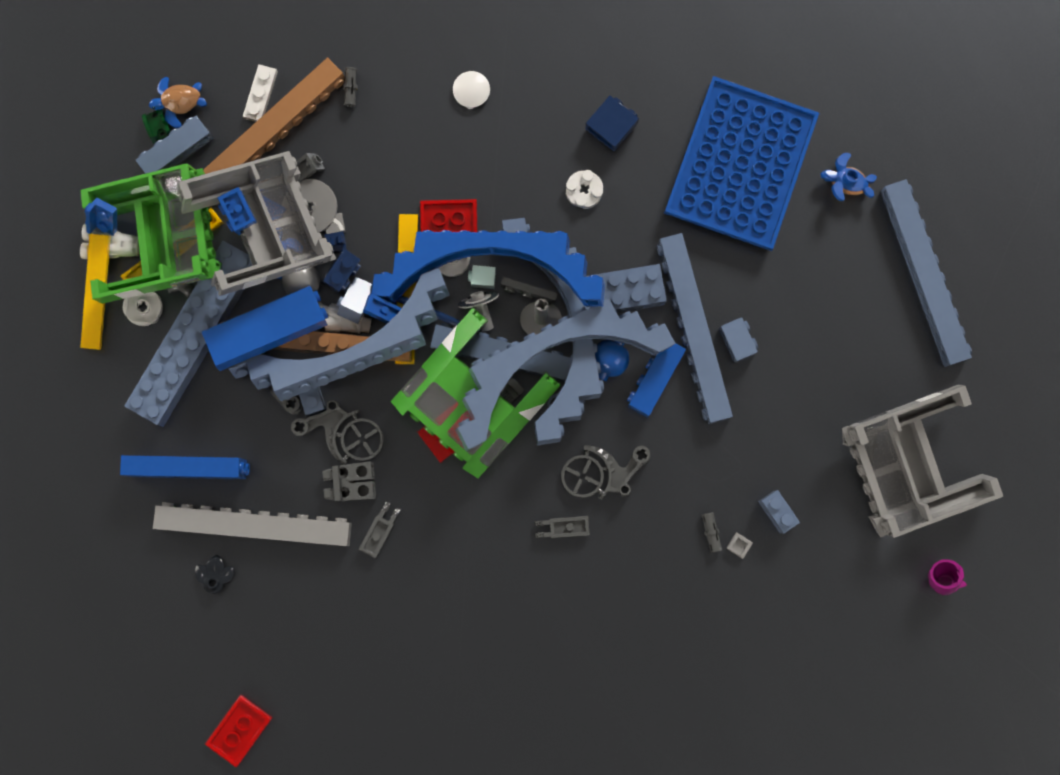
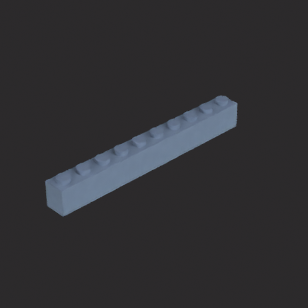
(926, 273)
(695, 329)

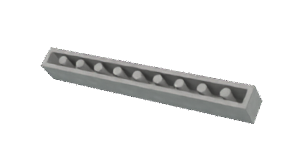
(252, 525)

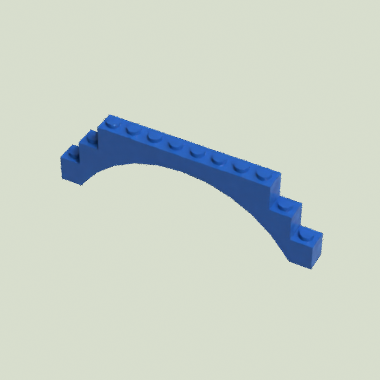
(442, 247)

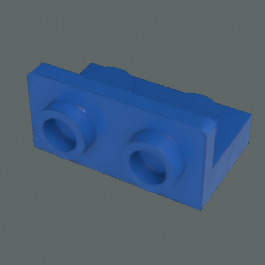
(237, 210)
(102, 216)

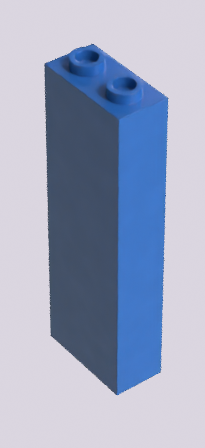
(265, 328)
(184, 467)

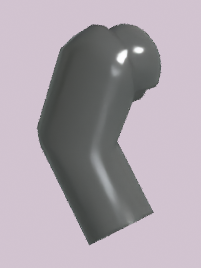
(186, 289)

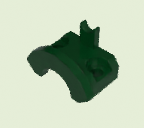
(156, 125)

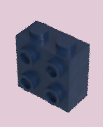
(612, 123)
(344, 266)

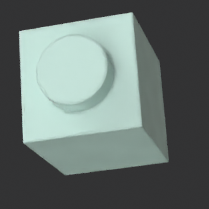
(482, 277)

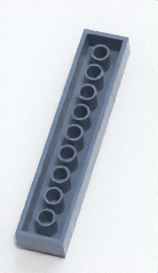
(184, 343)

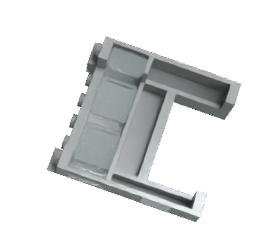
(284, 232)
(902, 470)

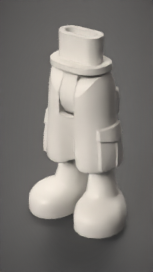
(120, 244)
(337, 323)

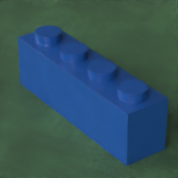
(655, 380)

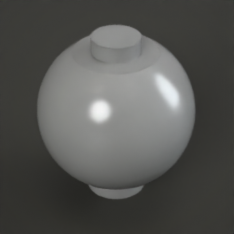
(300, 280)

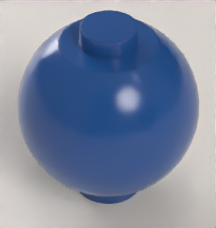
(612, 358)

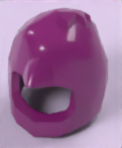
(946, 577)

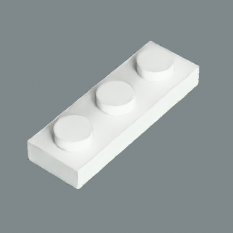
(260, 93)

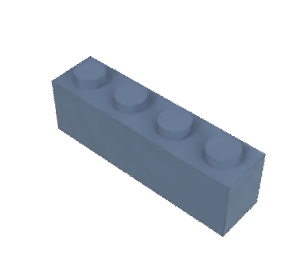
(175, 147)

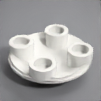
(471, 89)

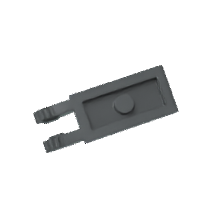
(565, 527)
(378, 532)

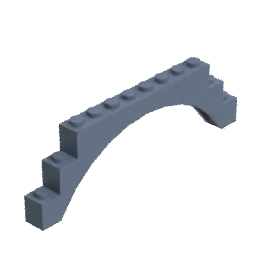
(592, 323)
(395, 338)
(583, 375)

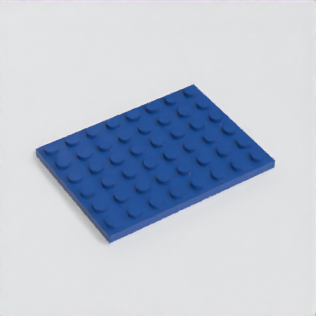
(742, 163)

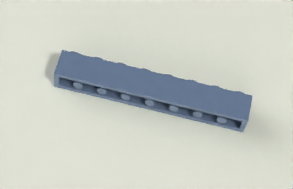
(481, 346)

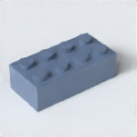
(634, 288)

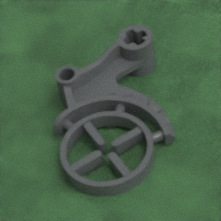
(331, 422)
(618, 476)

